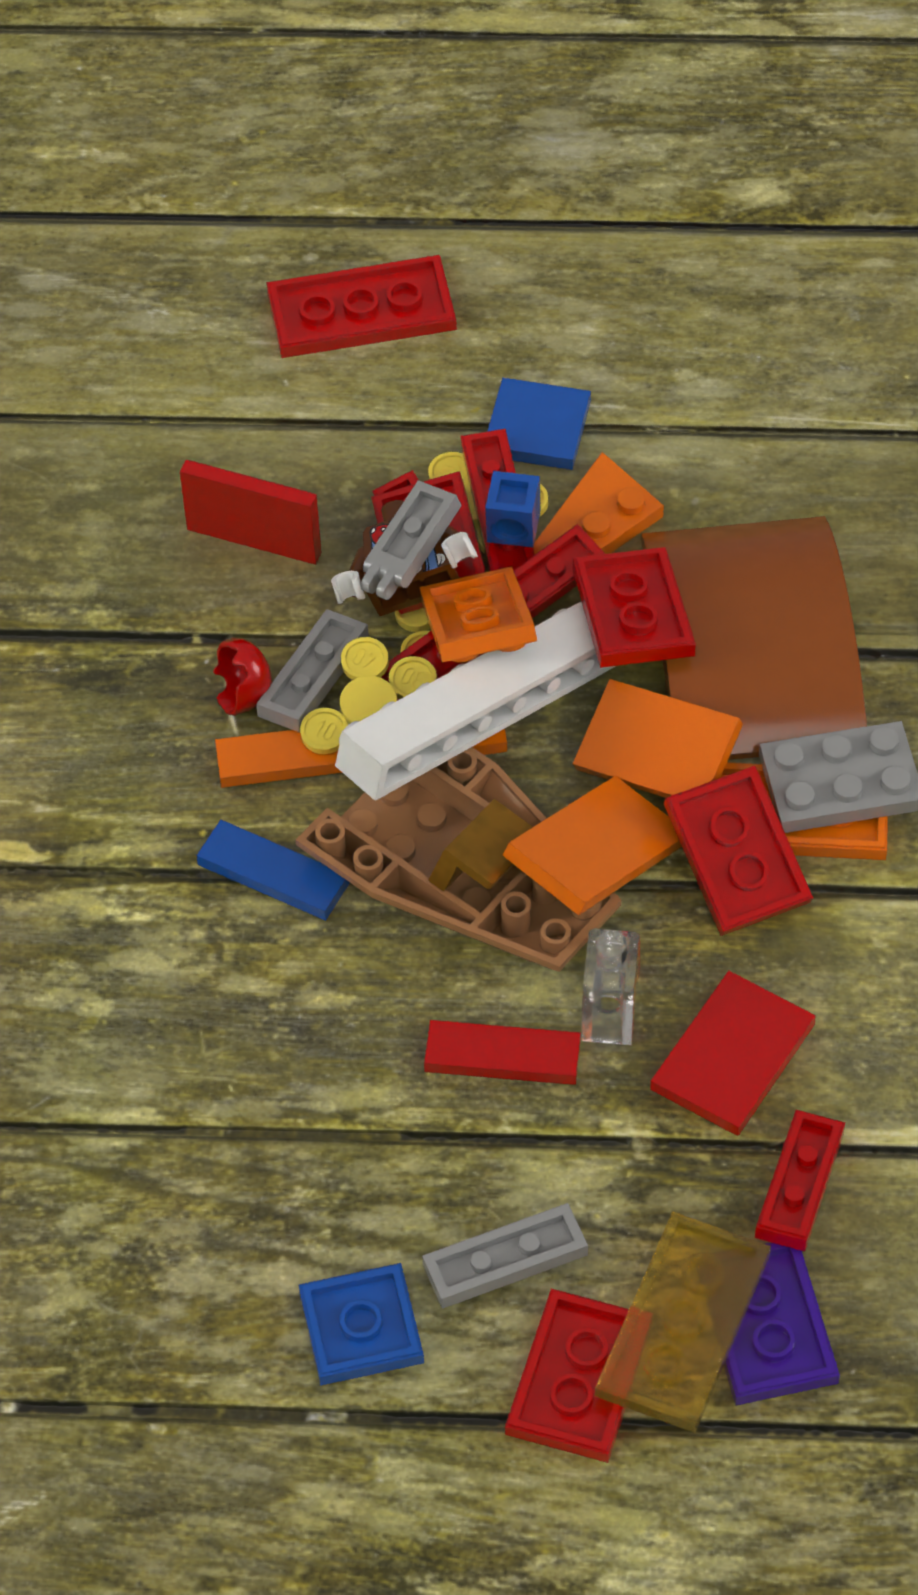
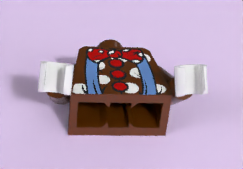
(437, 568)

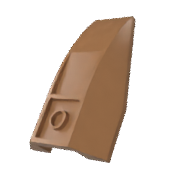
(397, 840)

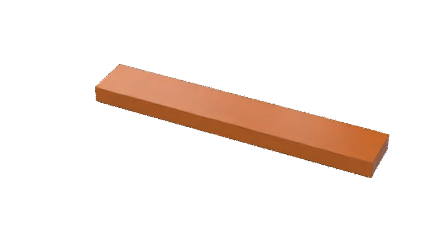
(285, 757)

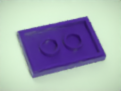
(782, 1335)

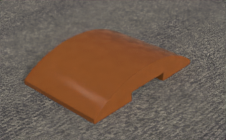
(766, 629)

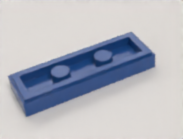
(272, 869)

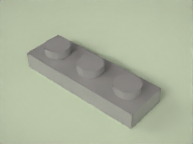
(310, 671)
(505, 1255)

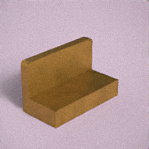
(480, 848)

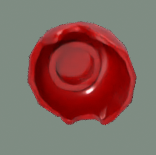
(245, 675)

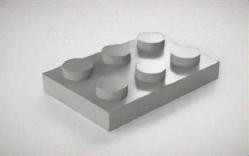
(840, 776)

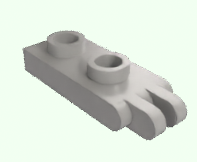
(408, 539)

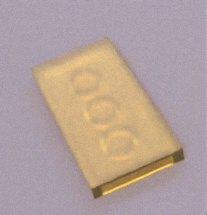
(683, 1322)

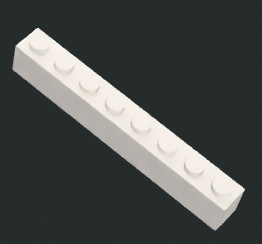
(468, 705)

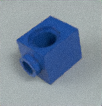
(513, 509)

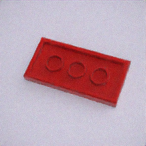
(361, 306)

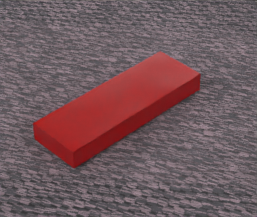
(502, 1052)
(800, 1180)

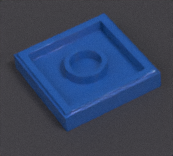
(541, 421)
(361, 1324)

